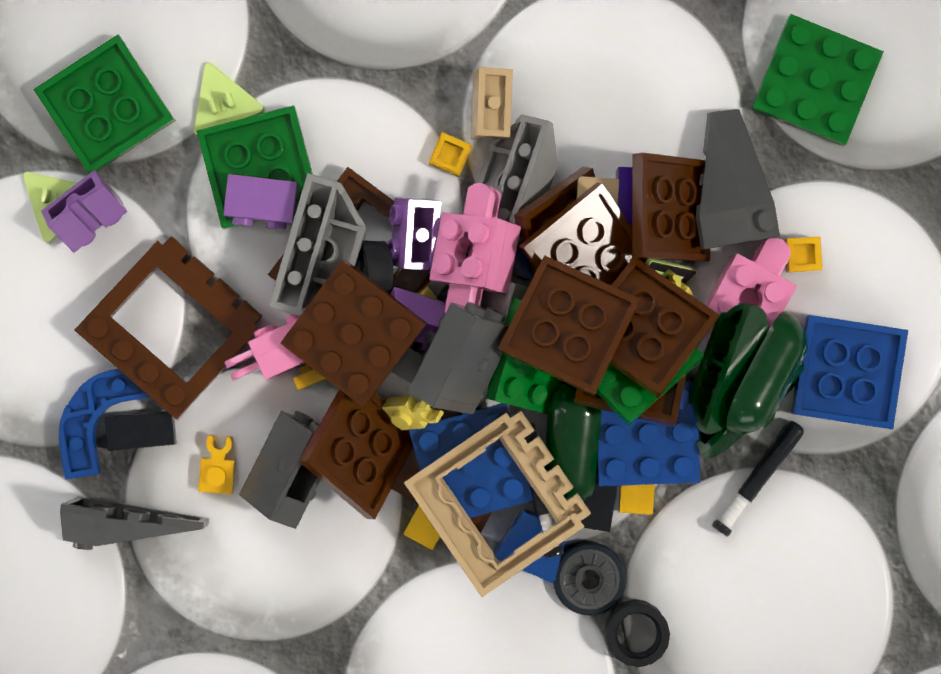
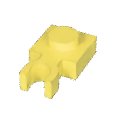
(410, 414)

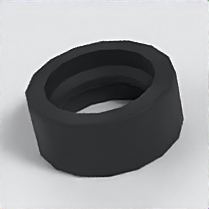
(376, 263)
(632, 658)

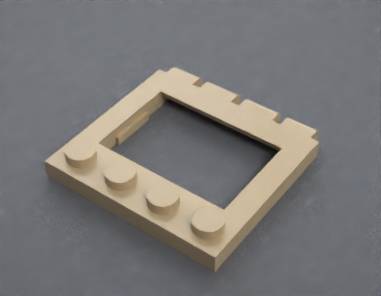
(457, 527)

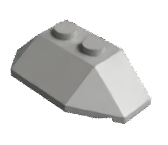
(521, 165)
(321, 236)

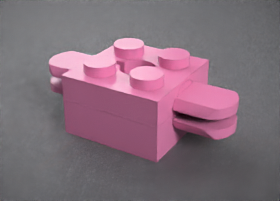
(490, 254)
(754, 281)
(268, 351)

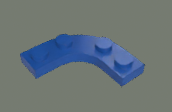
(82, 416)

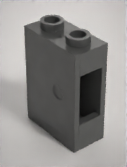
(460, 358)
(278, 481)

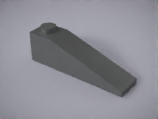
(735, 194)
(102, 523)

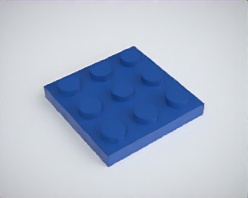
(850, 372)
(648, 450)
(487, 481)

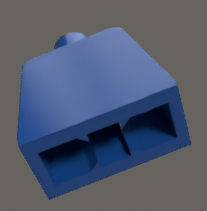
(521, 530)

